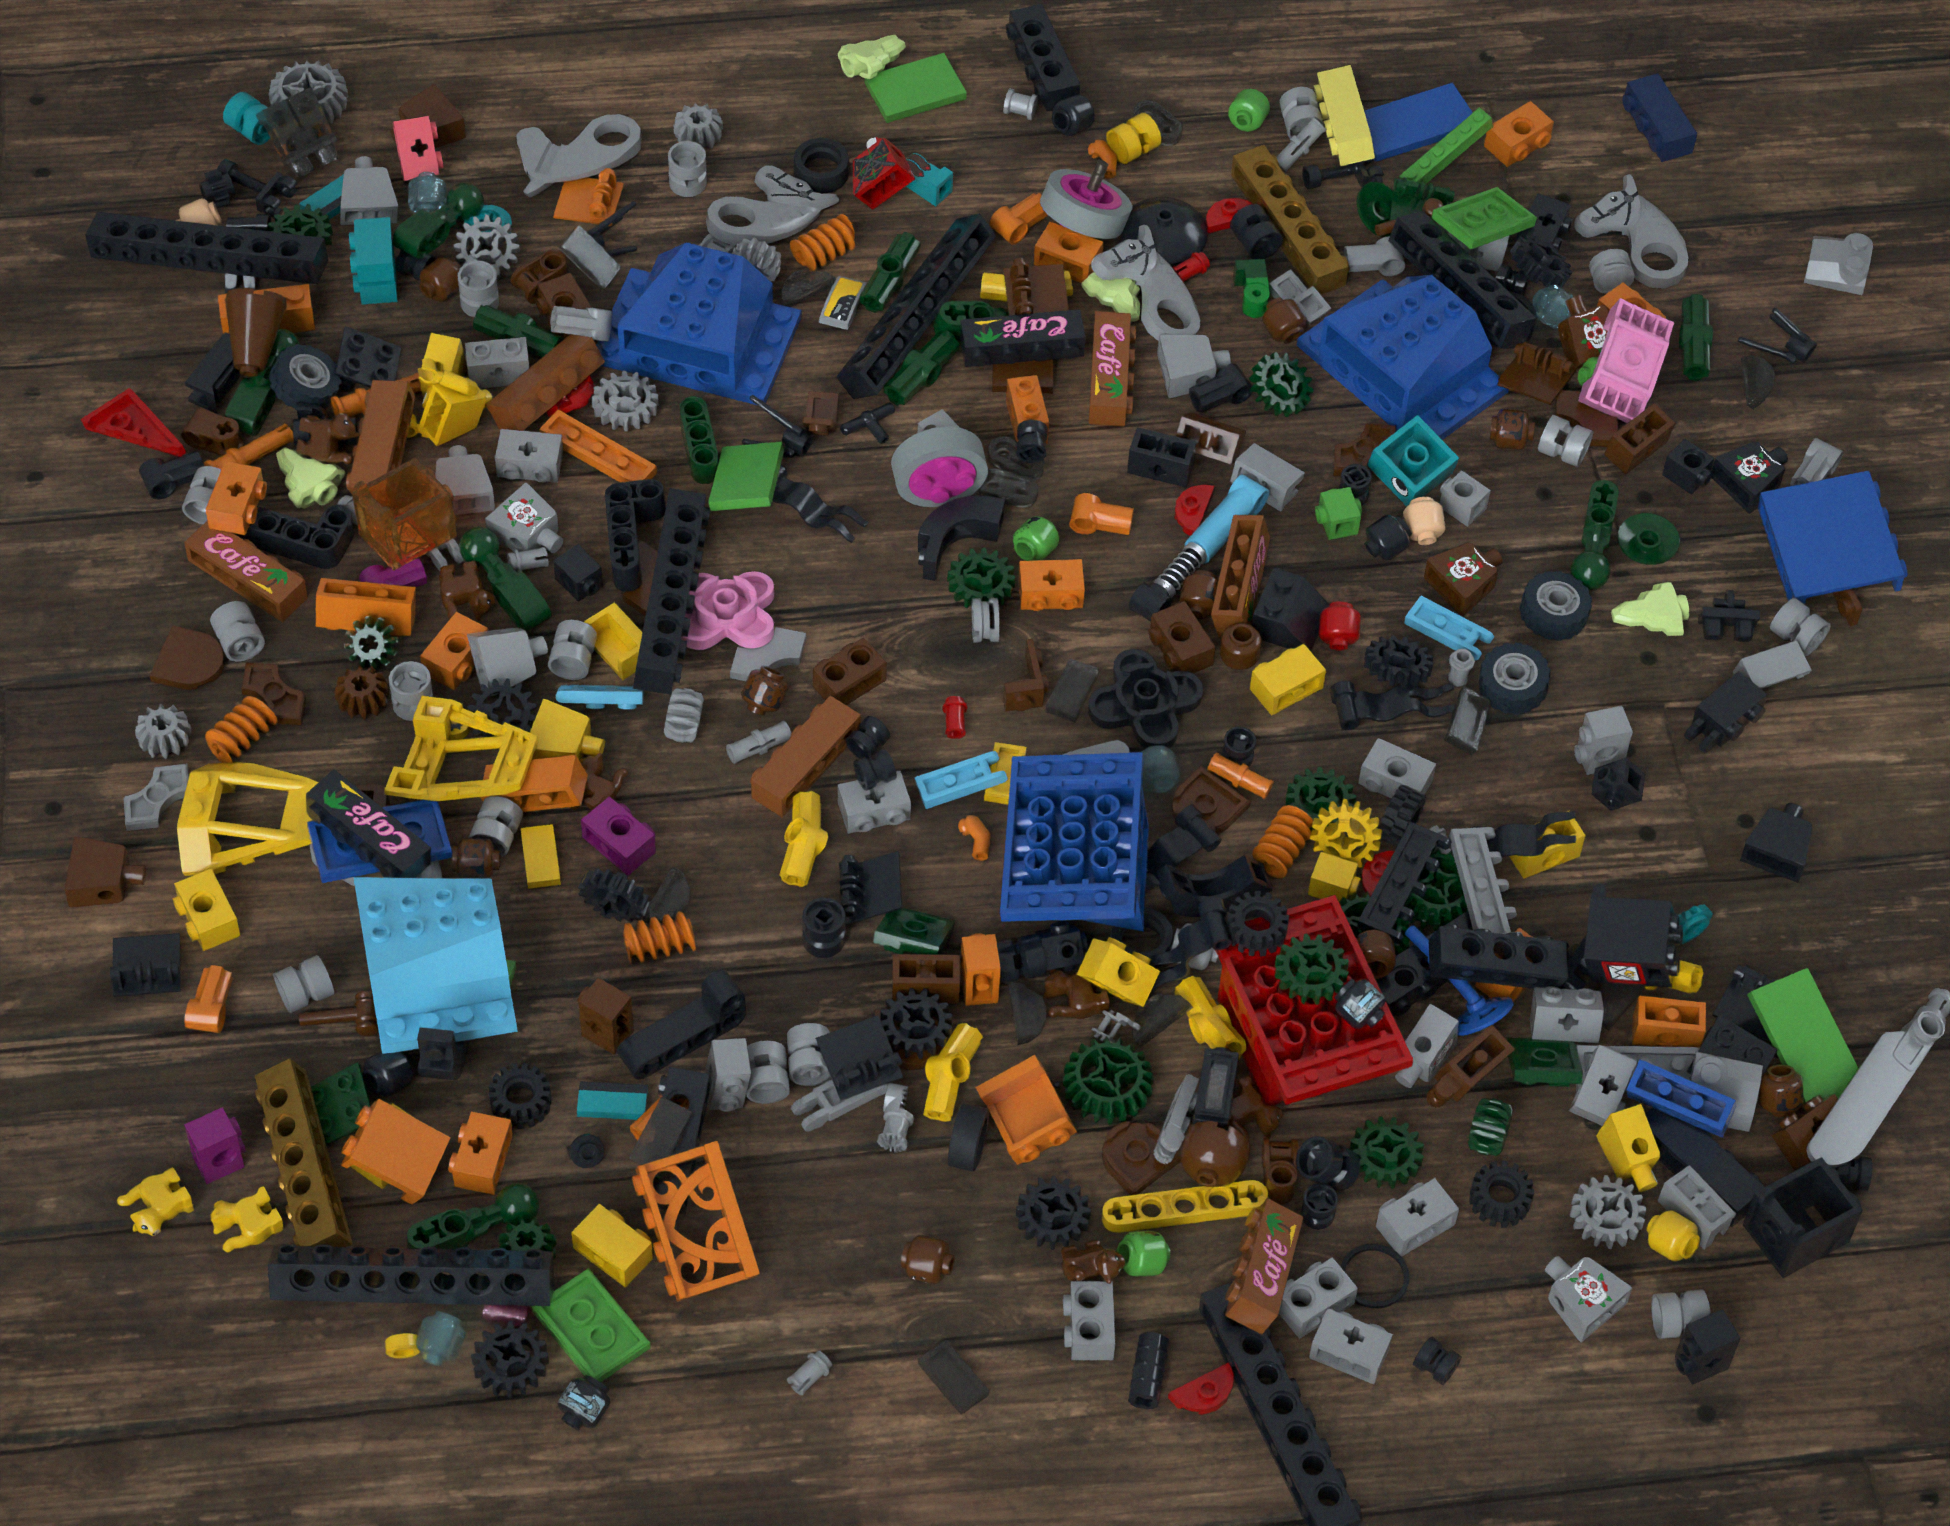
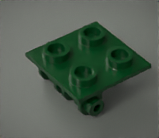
(1410, 197)
(340, 1102)

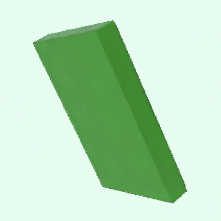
(915, 87)
(1484, 218)
(746, 476)
(592, 1327)

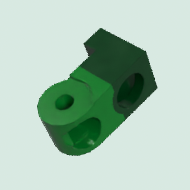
(1254, 279)

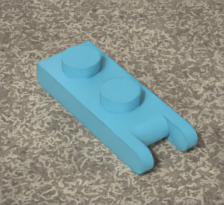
(1446, 626)
(598, 695)
(959, 780)

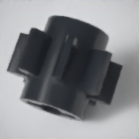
(217, 188)

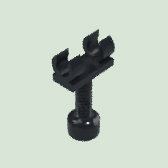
(1314, 176)
(266, 198)

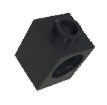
(1688, 467)
(578, 573)

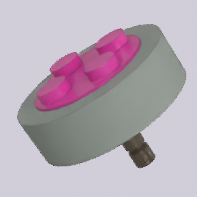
(1086, 202)
(939, 466)

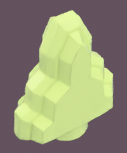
(869, 56)
(1117, 293)
(309, 479)
(1655, 610)

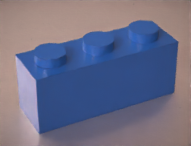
(1681, 1098)

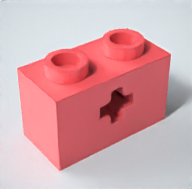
(405, 135)

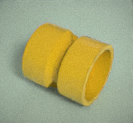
(1133, 138)

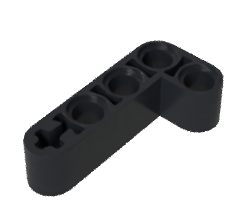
(625, 507)
(303, 541)
(686, 1029)

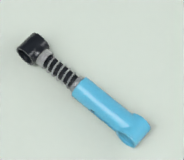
(1243, 498)

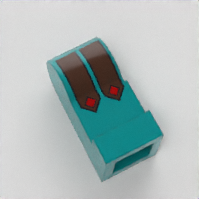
(929, 180)

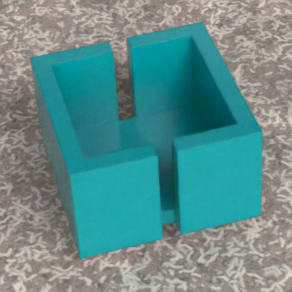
(373, 260)

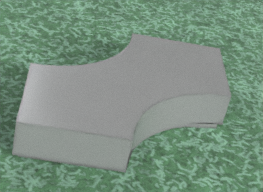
(782, 650)
(147, 806)

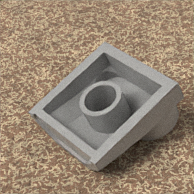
(1840, 262)
(1733, 1079)

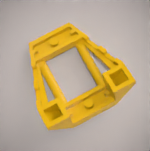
(432, 743)
(199, 808)

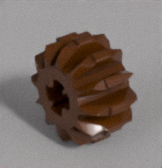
(361, 692)

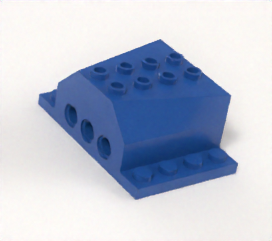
(701, 324)
(1409, 354)
(1076, 840)

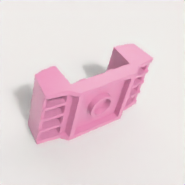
(1627, 361)

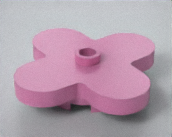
(731, 611)

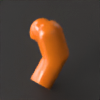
(1104, 151)
(973, 826)

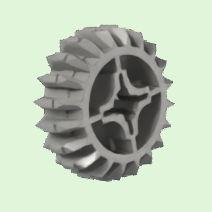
(326, 83)

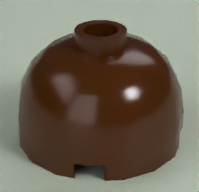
(1214, 1154)

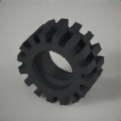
(1402, 810)
(1259, 907)
(516, 1079)
(1496, 1210)

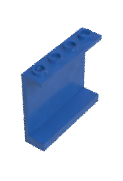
(1831, 536)

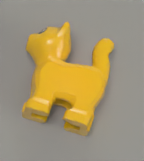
(160, 1200)
(251, 1218)

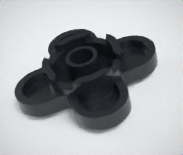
(1145, 699)

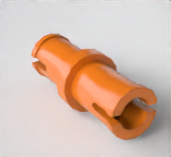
(1240, 775)

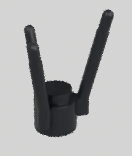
(596, 232)
(1799, 343)
(794, 437)

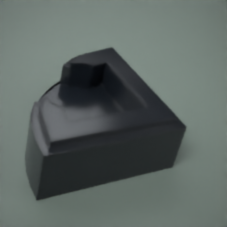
(306, 408)

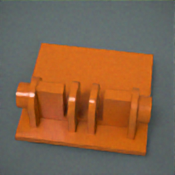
(589, 198)

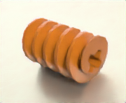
(823, 242)
(238, 727)
(1283, 840)
(658, 936)

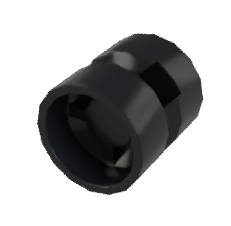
(1256, 231)
(823, 927)
(1029, 955)
(1328, 1163)

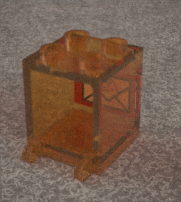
(404, 513)

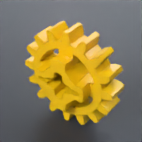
(1359, 829)

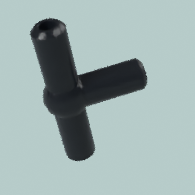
(870, 420)

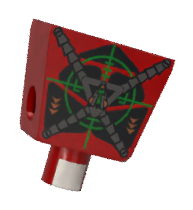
(880, 172)

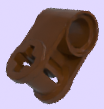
(540, 270)
(211, 432)
(1280, 1165)

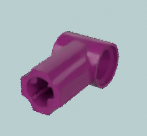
(407, 575)

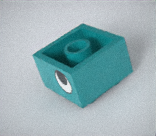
(1413, 461)

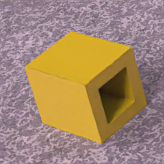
(1333, 877)

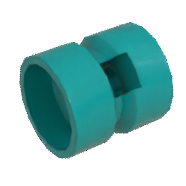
(241, 116)

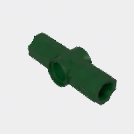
(889, 272)
(504, 326)
(1695, 337)
(921, 368)

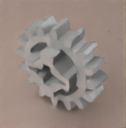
(495, 238)
(625, 401)
(1612, 1224)

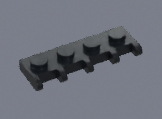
(1401, 880)

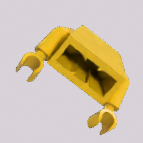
(452, 405)

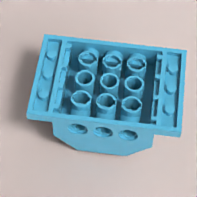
(434, 958)

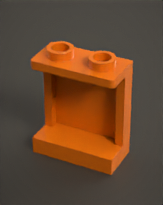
(1027, 1110)
(395, 1149)

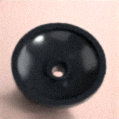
(1174, 225)

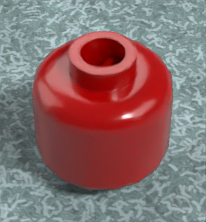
(1339, 625)

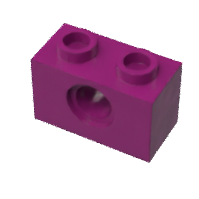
(624, 850)
(215, 1145)

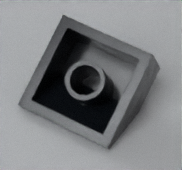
(1289, 611)

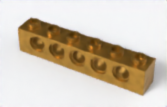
(1304, 240)
(290, 1085)

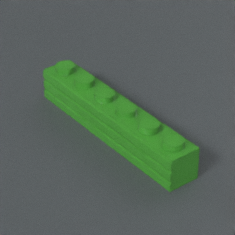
(1449, 147)

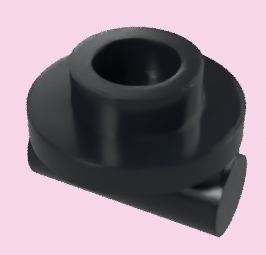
(586, 1151)

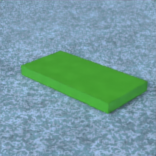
(1805, 1034)

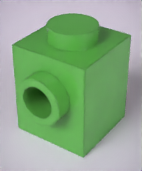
(1339, 513)

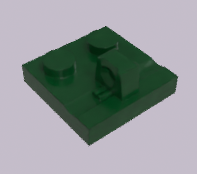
(913, 932)
(1545, 1062)

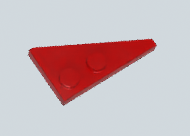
(132, 421)

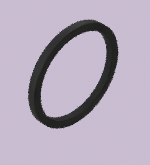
(1376, 1247)

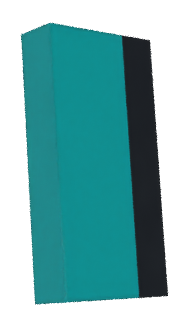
(326, 199)
(611, 1100)

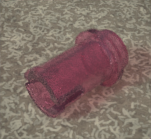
(506, 1313)

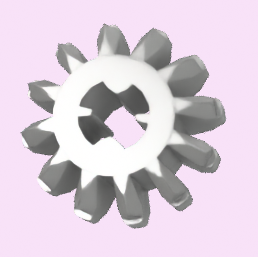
(698, 125)
(760, 256)
(683, 715)
(163, 731)

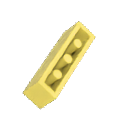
(1345, 116)

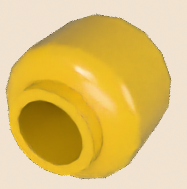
(1673, 1235)

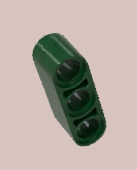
(698, 439)

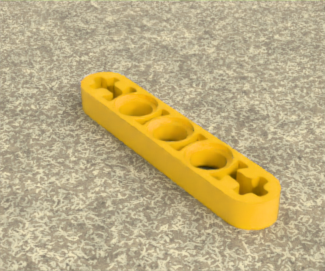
(1172, 1216)

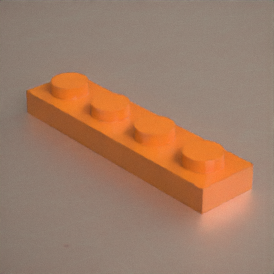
(598, 449)

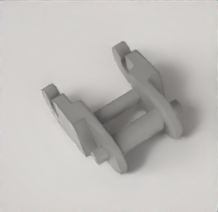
(1119, 1018)

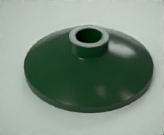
(1374, 205)
(1648, 529)

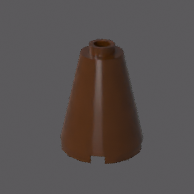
(253, 327)

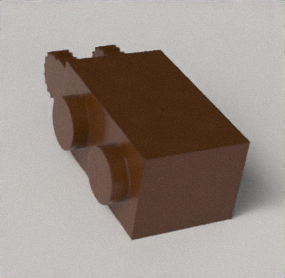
(1469, 1067)

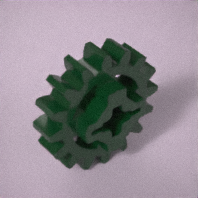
(303, 222)
(1281, 384)
(981, 577)
(1318, 792)
(1312, 972)
(1389, 1149)

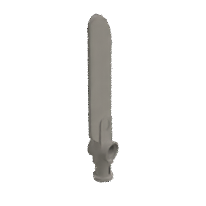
(1878, 1084)

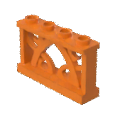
(710, 1175)

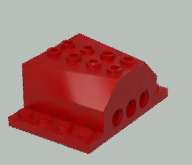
(1305, 1047)

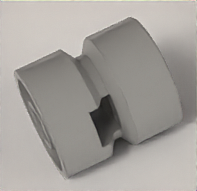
(1298, 109)
(687, 168)
(477, 286)
(1575, 444)
(200, 493)
(1796, 623)
(237, 631)
(572, 649)
(407, 685)
(498, 822)
(300, 985)
(805, 1058)
(768, 1072)
(1673, 1313)

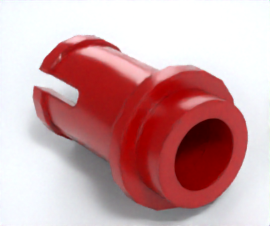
(1196, 264)
(955, 716)

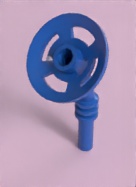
(1477, 1006)

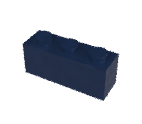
(1659, 117)

